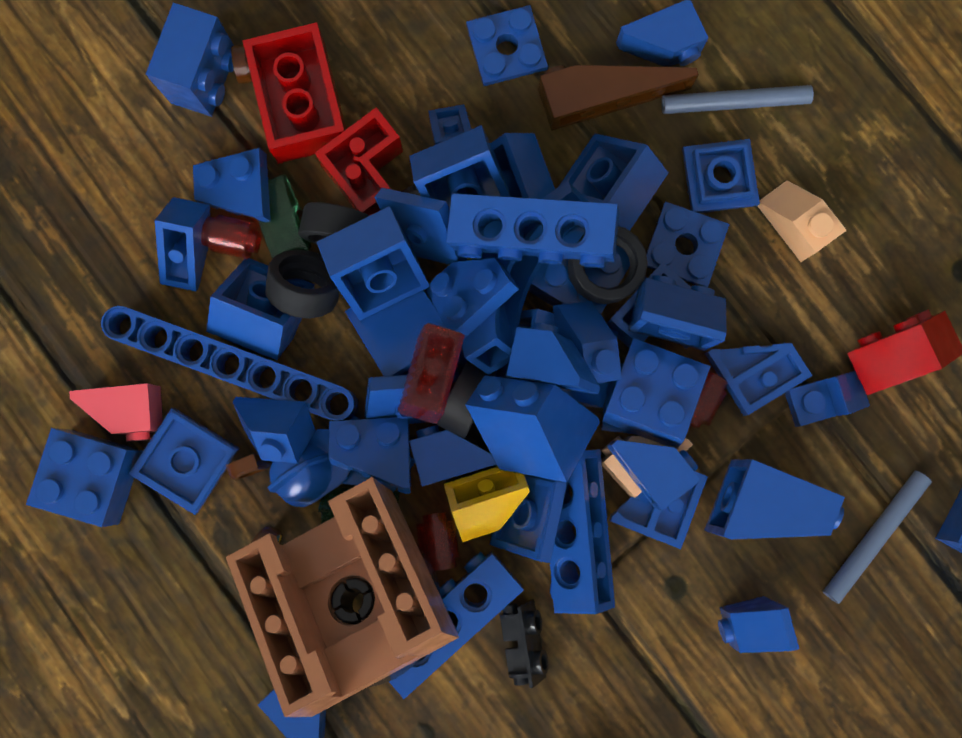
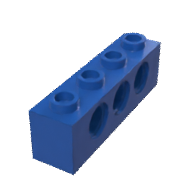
(473, 212)
(590, 549)
(472, 617)

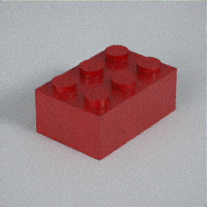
(294, 91)

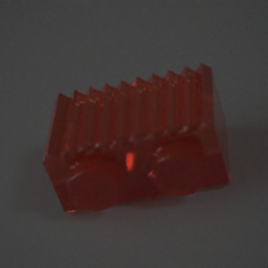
(431, 373)

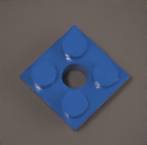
(510, 26)
(709, 194)
(703, 231)

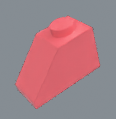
(123, 409)

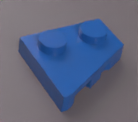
(758, 373)
(665, 526)

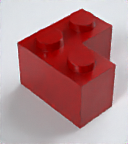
(356, 157)
(916, 349)

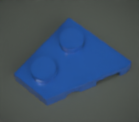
(235, 184)
(373, 448)

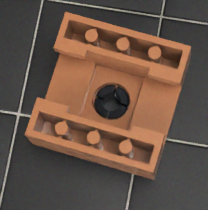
(305, 593)

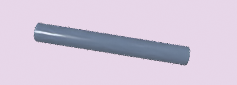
(737, 99)
(877, 536)

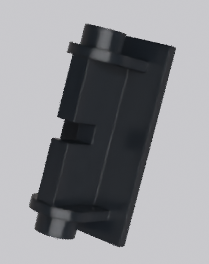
(528, 660)

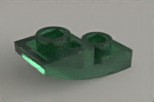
(283, 230)

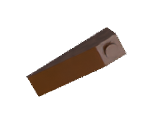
(596, 90)

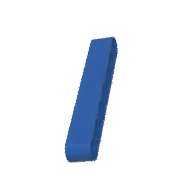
(213, 360)

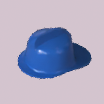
(311, 477)

